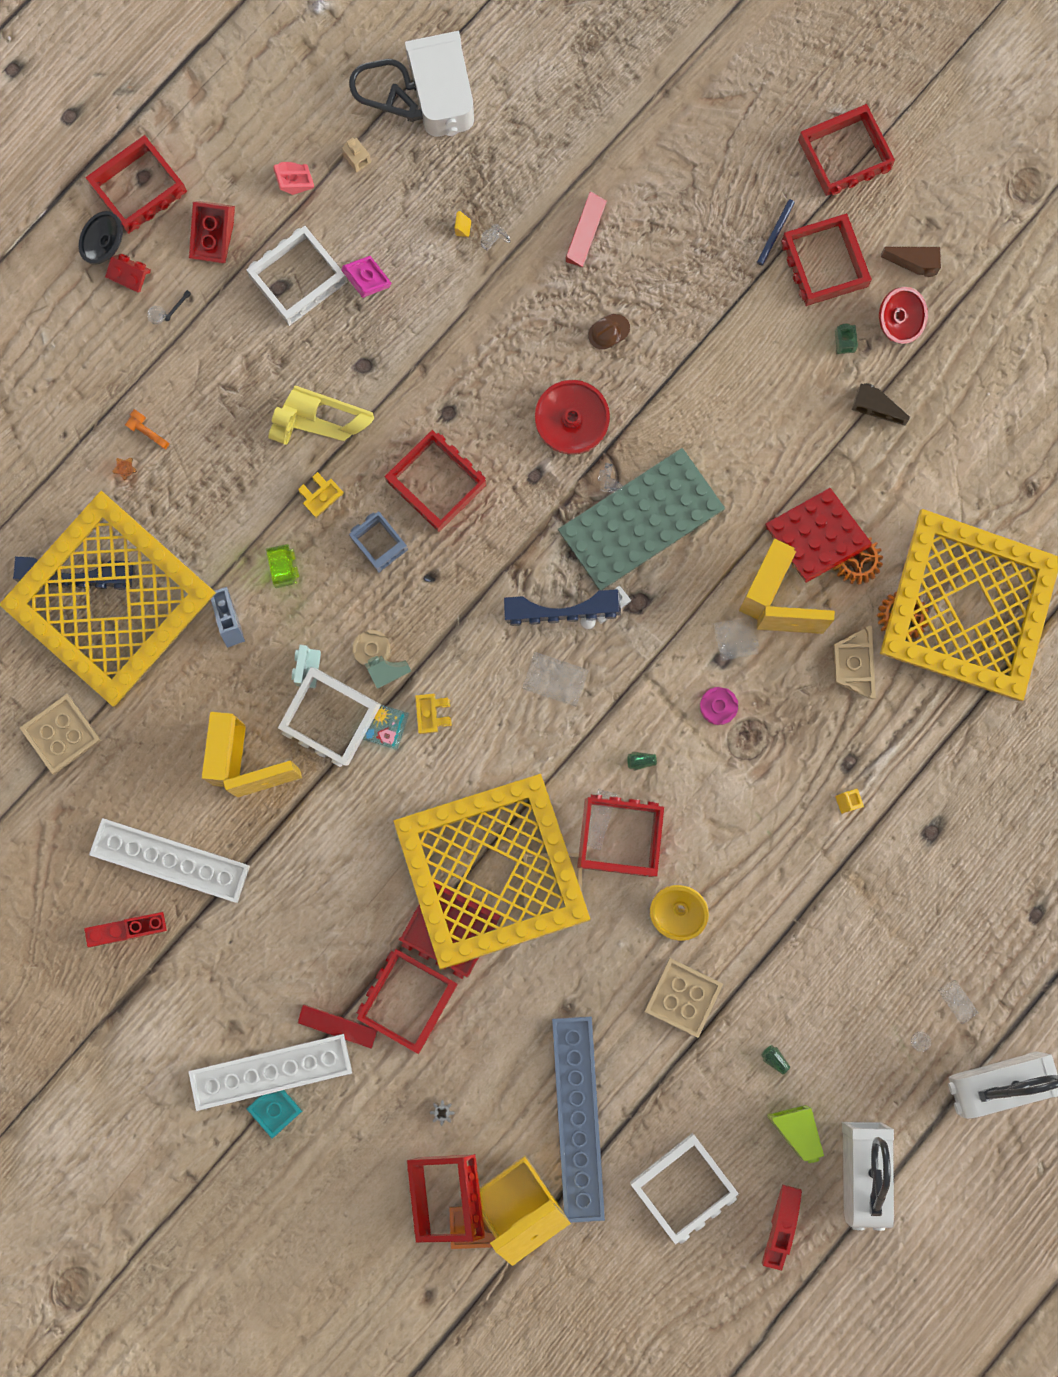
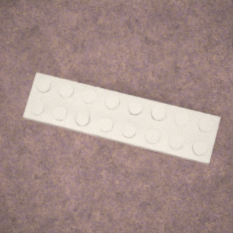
(169, 860)
(270, 1072)

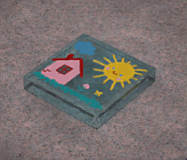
(387, 727)

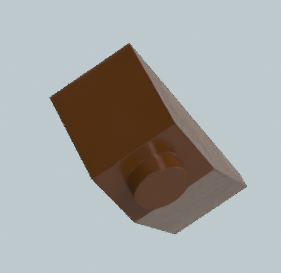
(918, 260)

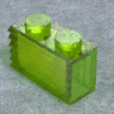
(282, 565)

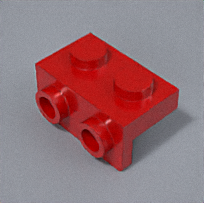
(127, 272)

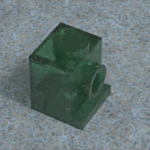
(846, 346)

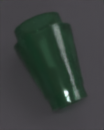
(641, 760)
(775, 1059)

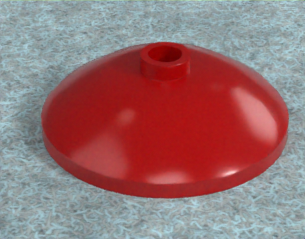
(911, 315)

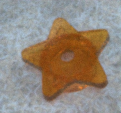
(129, 468)

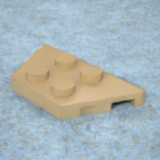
(856, 663)

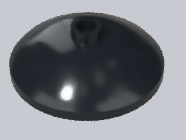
(100, 237)

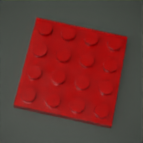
(820, 533)

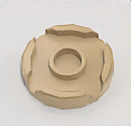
(371, 644)

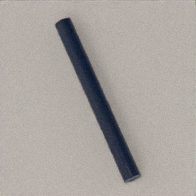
(765, 252)

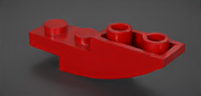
(125, 929)
(783, 1227)

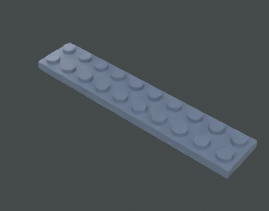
(578, 1119)

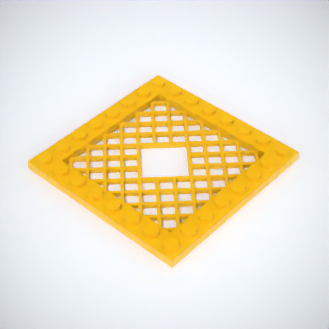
(52, 560)
(1034, 616)
(521, 931)

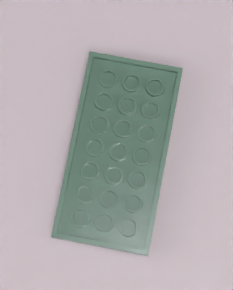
(641, 519)

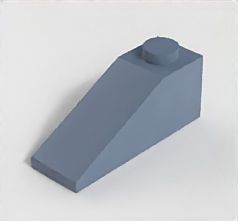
(227, 618)

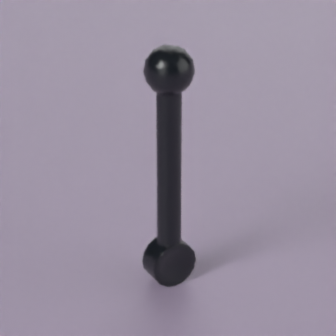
(186, 295)

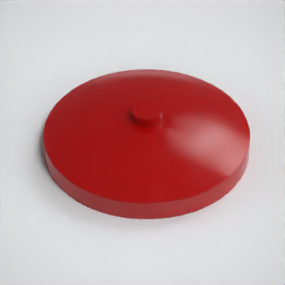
(572, 417)

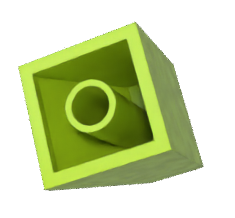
(799, 1131)

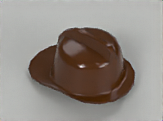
(608, 331)

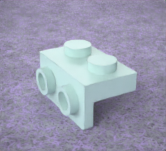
(305, 660)

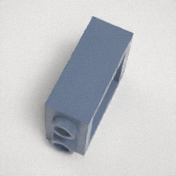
(392, 554)

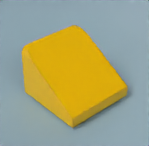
(462, 225)
(849, 801)

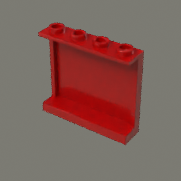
(417, 935)

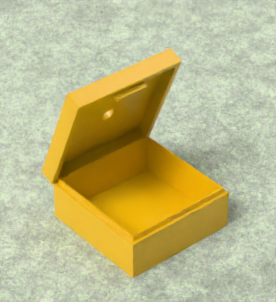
(763, 590)
(224, 759)
(520, 1211)

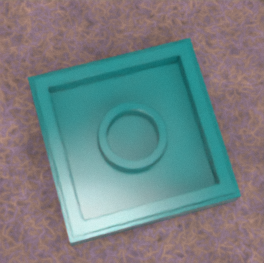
(274, 1111)

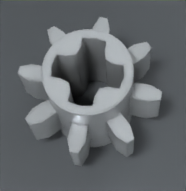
(442, 1118)

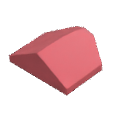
(293, 177)

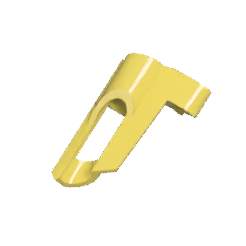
(300, 413)

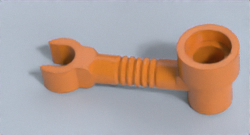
(135, 422)

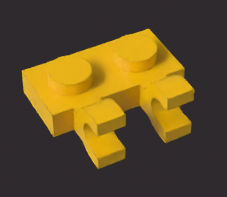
(323, 497)
(427, 713)

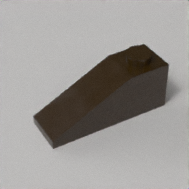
(875, 403)

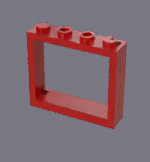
(837, 123)
(122, 161)
(854, 251)
(452, 452)
(632, 804)
(373, 992)
(469, 1195)

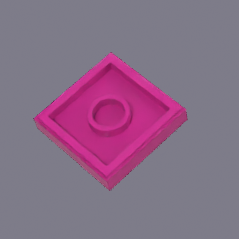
(366, 276)

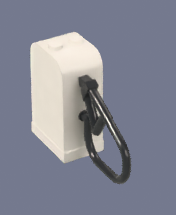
(439, 83)
(1004, 1085)
(868, 1175)

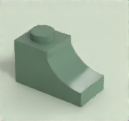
(384, 672)

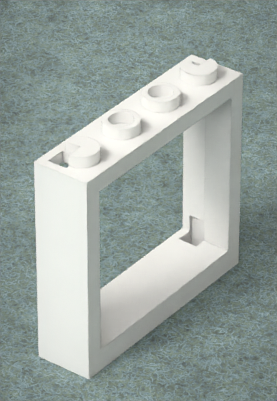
(313, 298)
(346, 690)
(665, 1161)

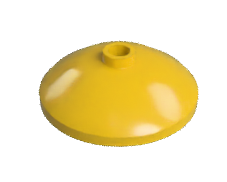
(677, 922)

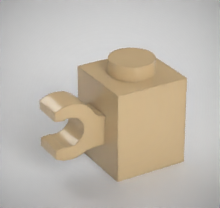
(356, 154)

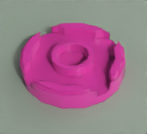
(719, 706)

